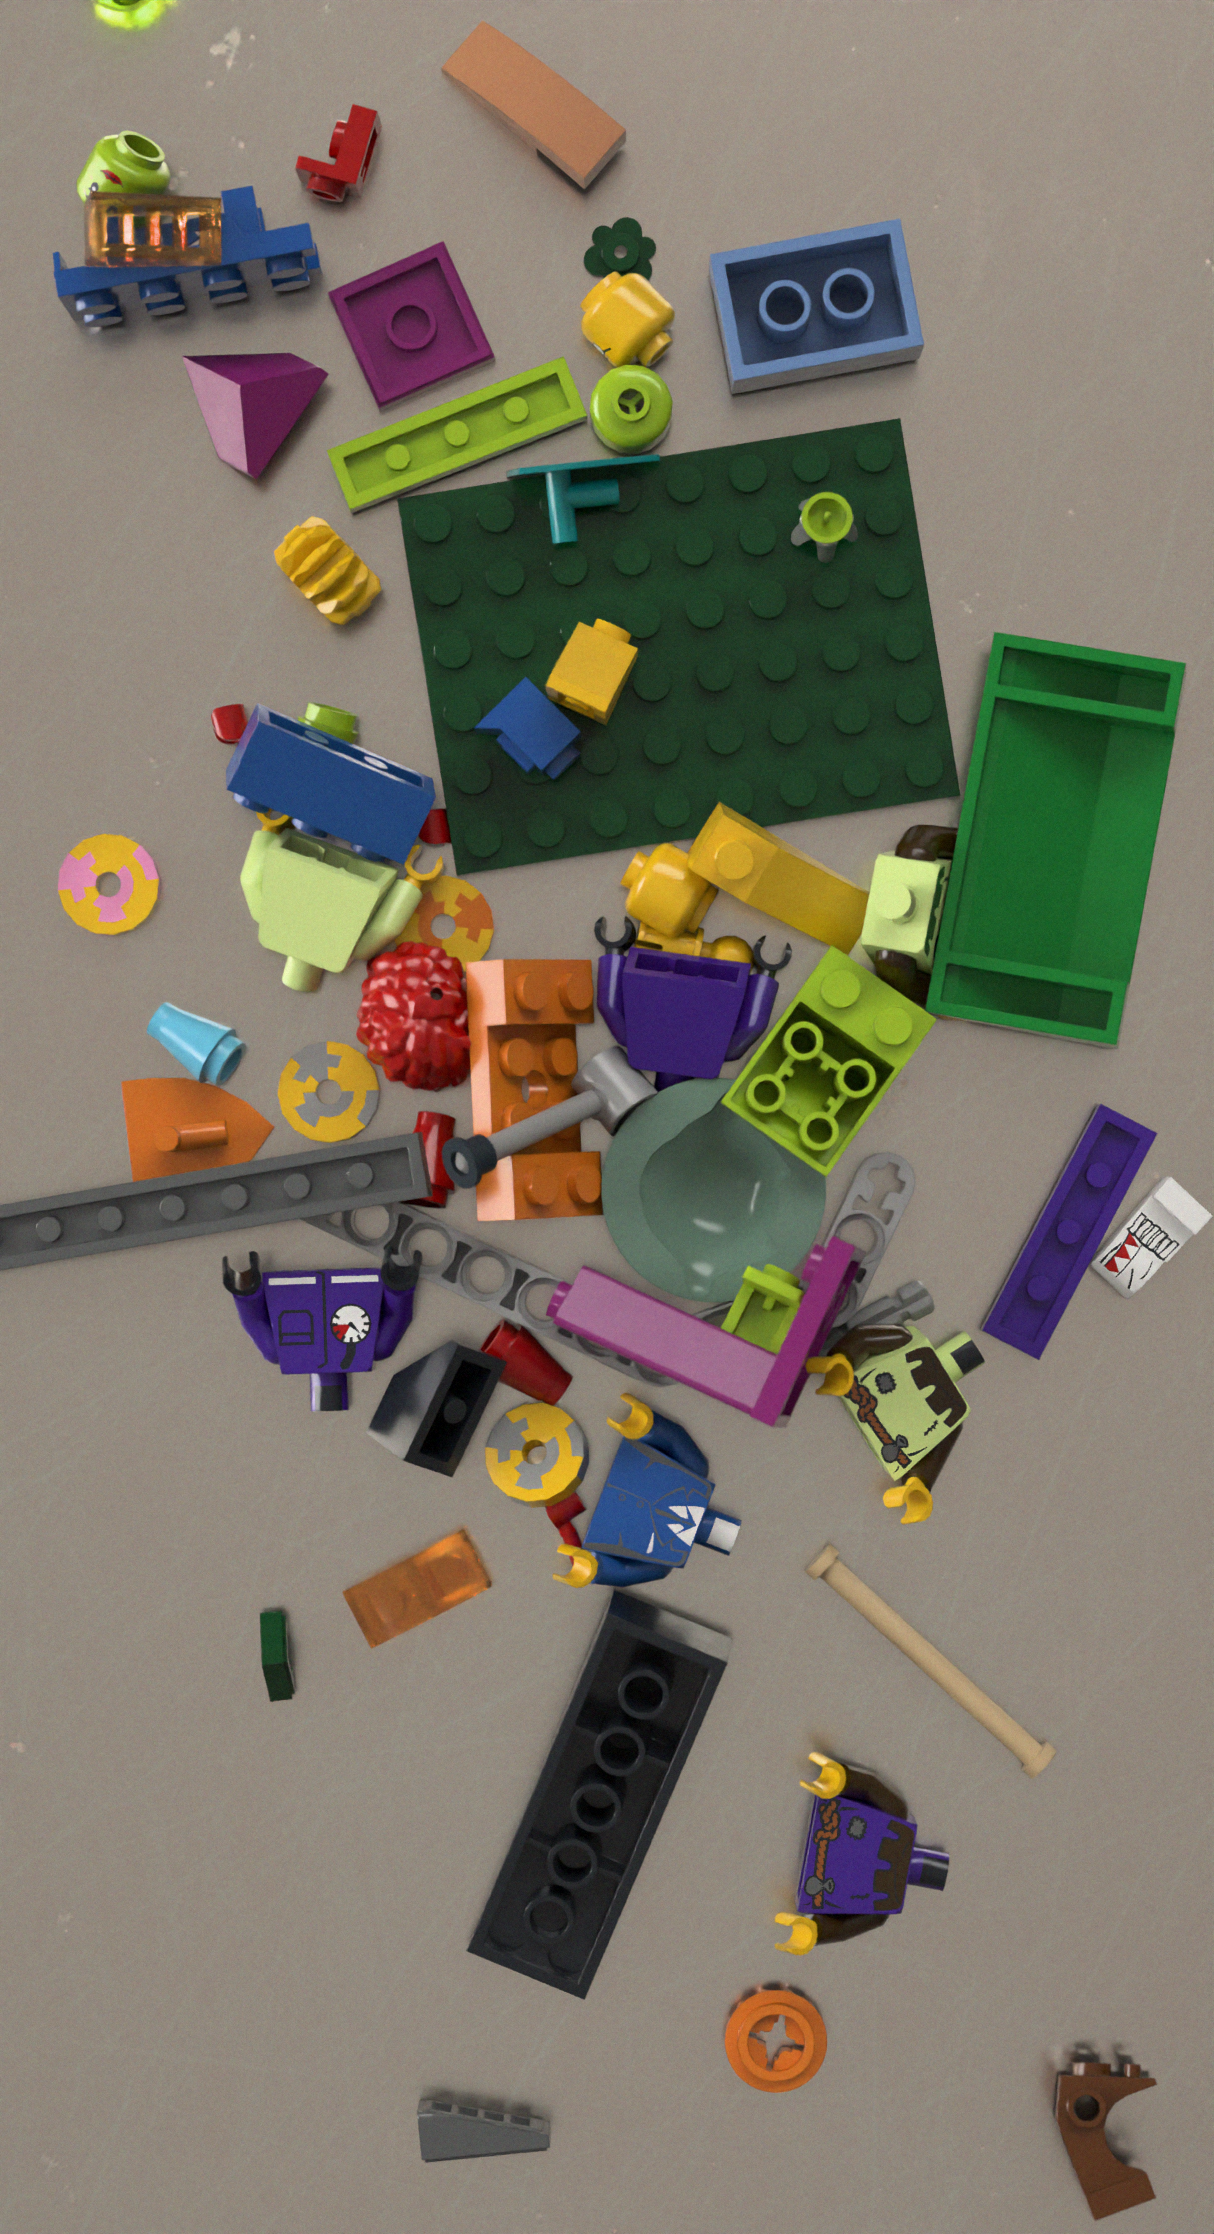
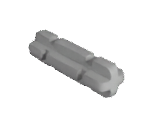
(912, 1302)

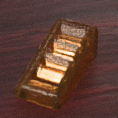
(152, 206)

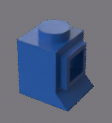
(532, 731)

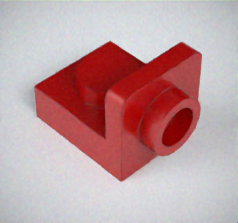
(353, 148)

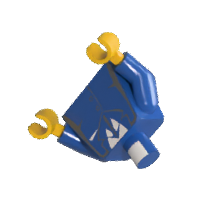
(649, 1507)

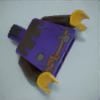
(855, 1858)

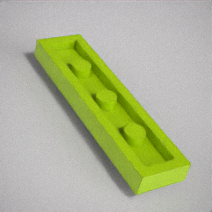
(457, 434)

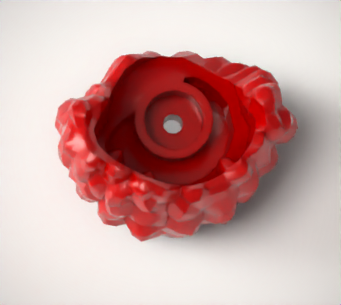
(408, 1030)

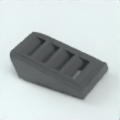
(468, 2132)

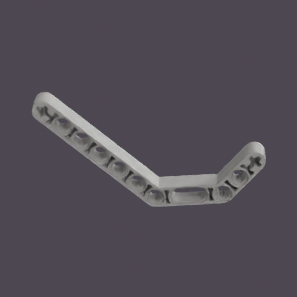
(523, 1276)

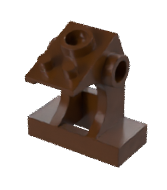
(1104, 2180)

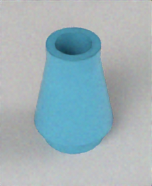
(199, 1044)

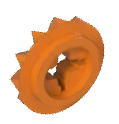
(792, 2065)

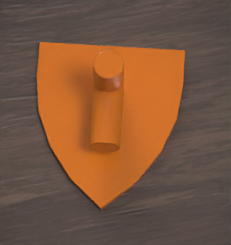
(187, 1127)

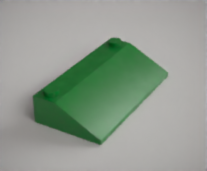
(1056, 839)

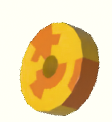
(463, 904)

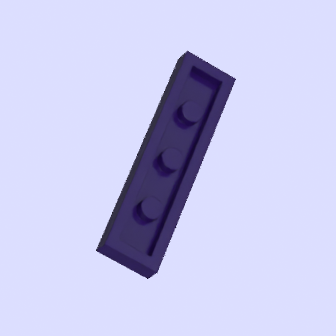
(1068, 1231)

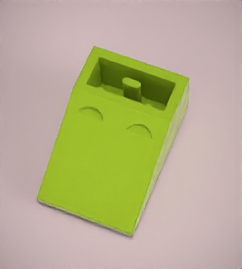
(828, 1061)

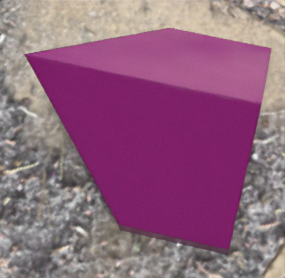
(252, 402)

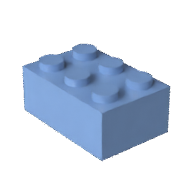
(816, 306)

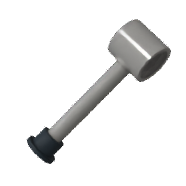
(606, 1092)

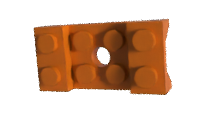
(520, 1028)

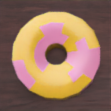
(80, 885)

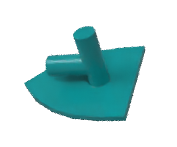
(566, 496)

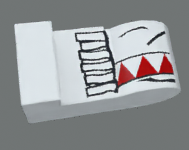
(1149, 1237)

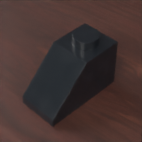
(436, 1406)

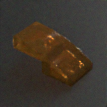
(417, 1588)

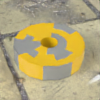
(300, 1087)
(520, 1433)

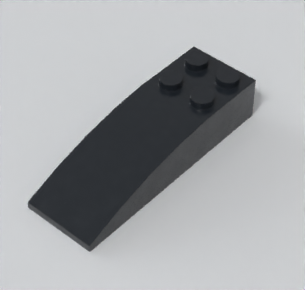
(600, 1794)

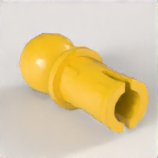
(688, 943)

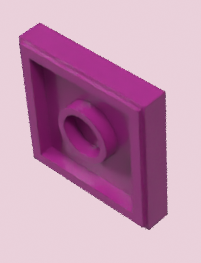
(411, 326)

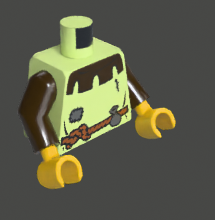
(908, 909)
(901, 1402)

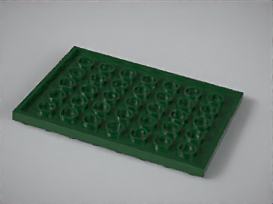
(755, 665)

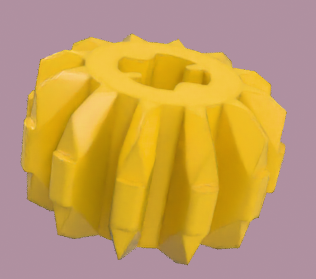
(327, 570)

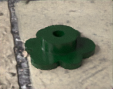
(623, 235)

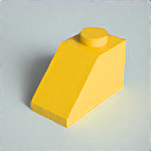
(592, 670)

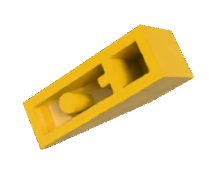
(778, 879)

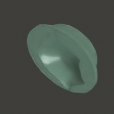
(706, 1194)

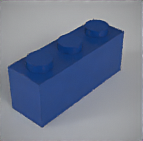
(329, 786)

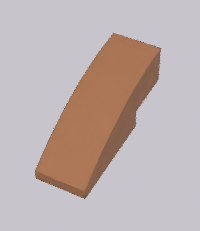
(535, 103)

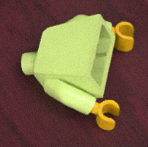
(324, 901)

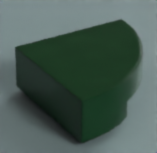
(274, 1656)

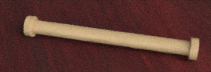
(931, 1661)

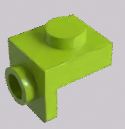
(764, 1307)

